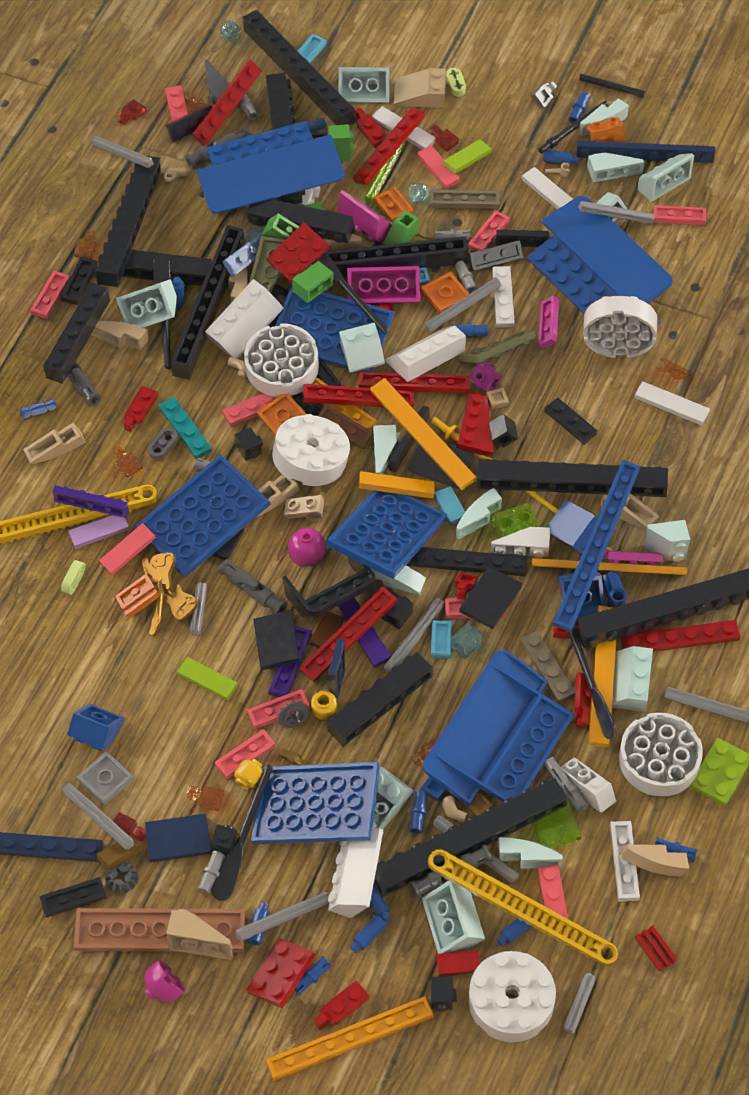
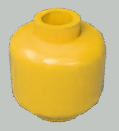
(323, 705)
(248, 774)

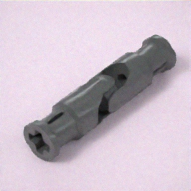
(201, 154)
(83, 385)
(250, 586)
(434, 880)

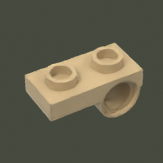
(307, 507)

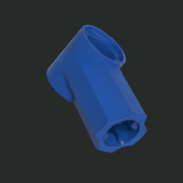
(614, 589)

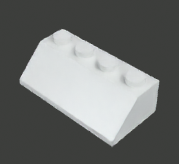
(243, 318)
(428, 353)
(355, 875)

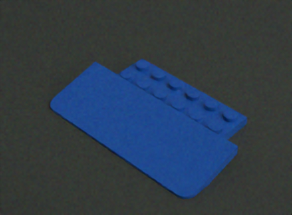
(268, 167)
(595, 259)
(498, 733)

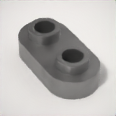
(162, 445)

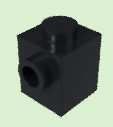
(503, 430)
(248, 444)
(223, 839)
(442, 993)

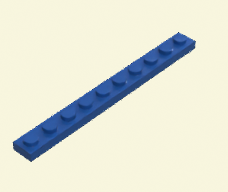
(596, 546)

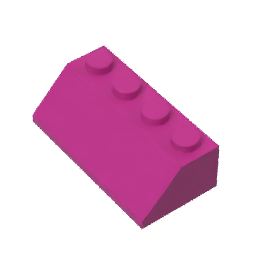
(385, 284)

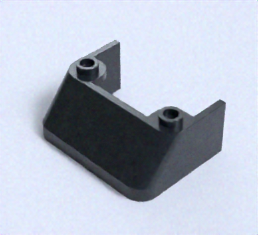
(334, 595)

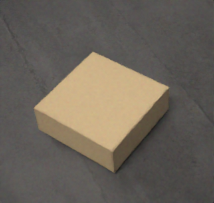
(497, 398)

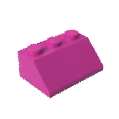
(364, 217)

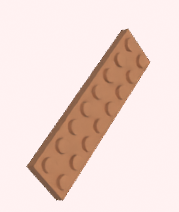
(145, 928)

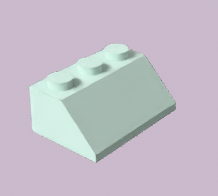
(364, 84)
(666, 176)
(149, 304)
(632, 678)
(452, 918)

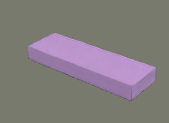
(98, 530)

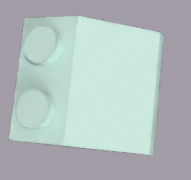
(362, 347)
(668, 539)

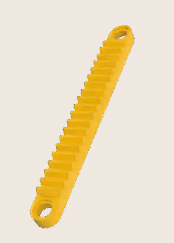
(69, 515)
(522, 907)

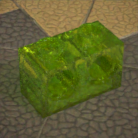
(513, 519)

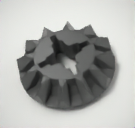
(288, 720)
(117, 885)

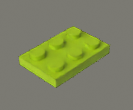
(721, 772)

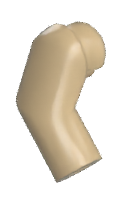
(173, 173)
(239, 364)
(451, 810)

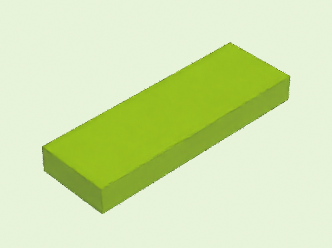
(467, 156)
(207, 678)

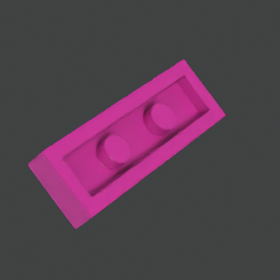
(548, 322)
(633, 557)

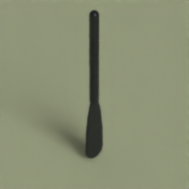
(327, 261)
(161, 273)
(602, 711)
(230, 868)

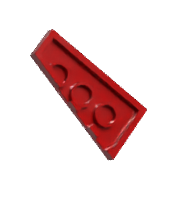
(475, 427)

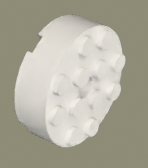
(620, 326)
(281, 360)
(311, 450)
(679, 751)
(516, 975)

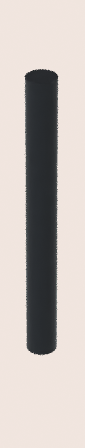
(608, 84)

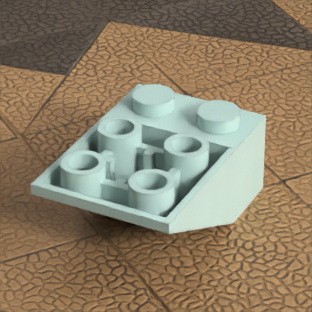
(390, 798)

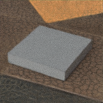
(105, 778)

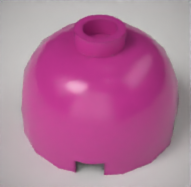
(307, 547)
(162, 983)

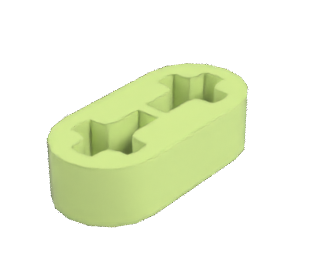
(459, 81)
(73, 577)

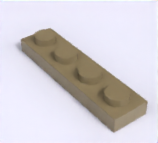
(464, 199)
(547, 667)

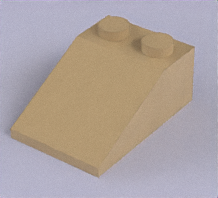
(421, 89)
(194, 936)

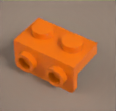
(607, 131)

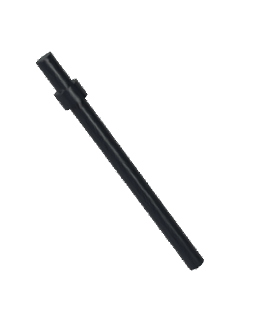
(553, 141)

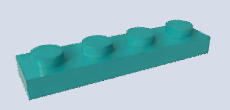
(185, 428)

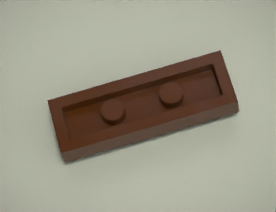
(355, 432)

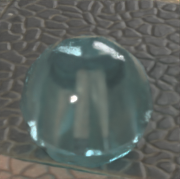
(230, 30)
(418, 192)

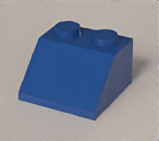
(594, 597)
(95, 726)

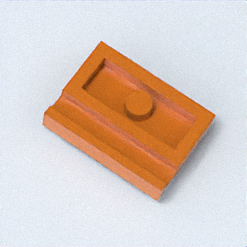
(392, 204)
(137, 596)

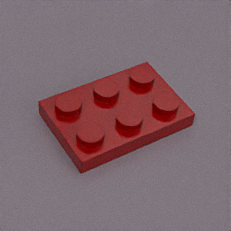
(297, 252)
(280, 972)

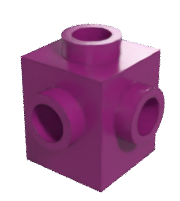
(485, 376)

